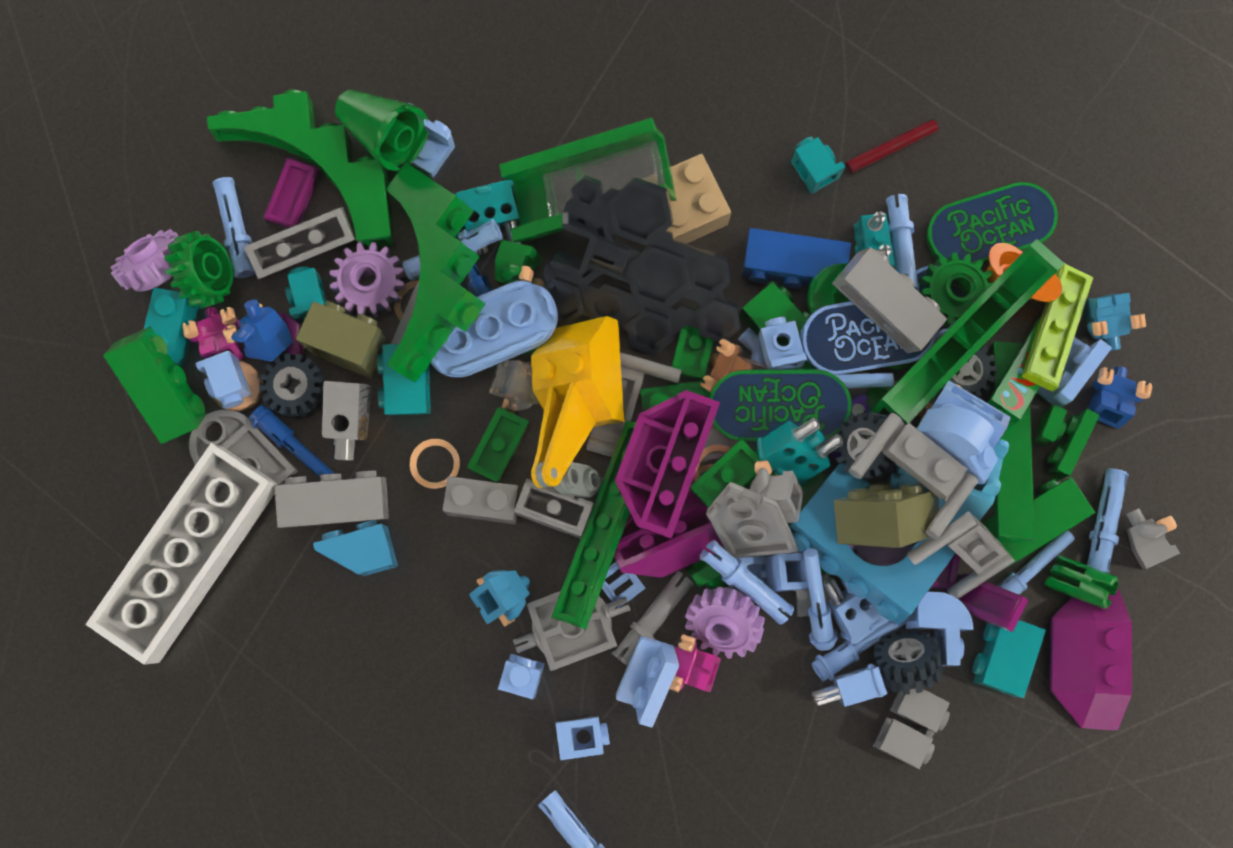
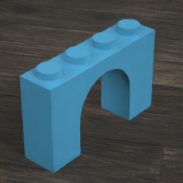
(891, 588)

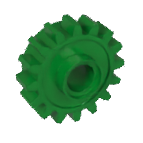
(200, 269)
(954, 273)

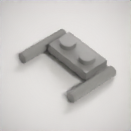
(605, 438)
(923, 462)
(974, 545)

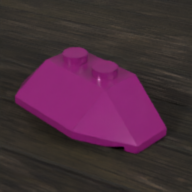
(664, 459)
(658, 556)
(1092, 661)

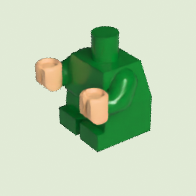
(516, 263)

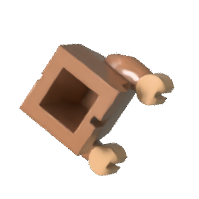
(728, 360)

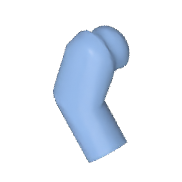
(752, 343)

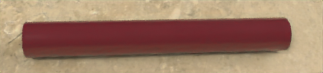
(891, 146)

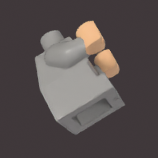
(779, 488)
(1149, 540)

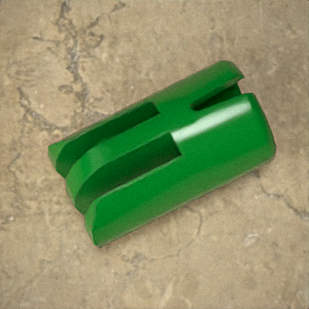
(1082, 582)

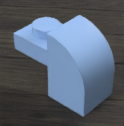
(963, 437)
(779, 571)
(946, 618)

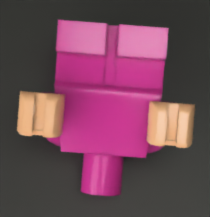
(210, 333)
(695, 666)

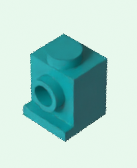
(816, 164)
(304, 288)

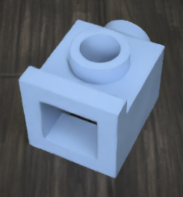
(781, 356)
(225, 379)
(521, 676)
(570, 746)

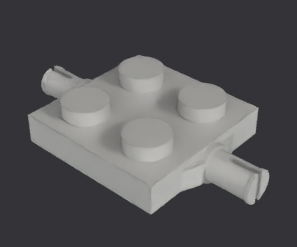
(567, 643)

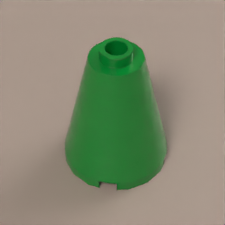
(384, 127)

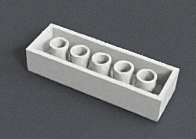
(182, 555)

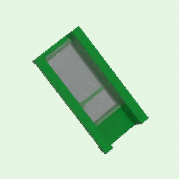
(614, 157)

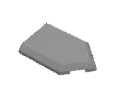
(750, 523)

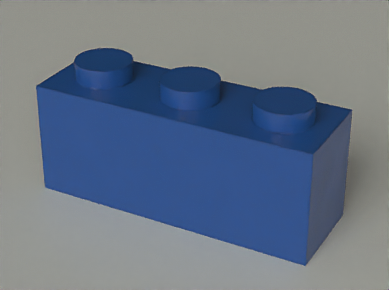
(789, 257)

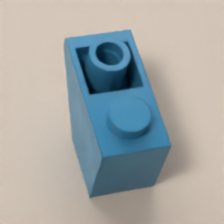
(361, 551)

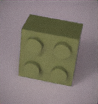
(342, 338)
(885, 515)

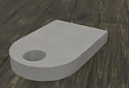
(244, 442)

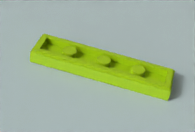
(1057, 330)

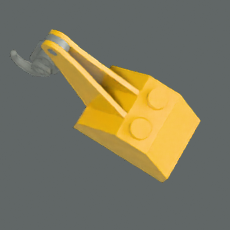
(579, 389)

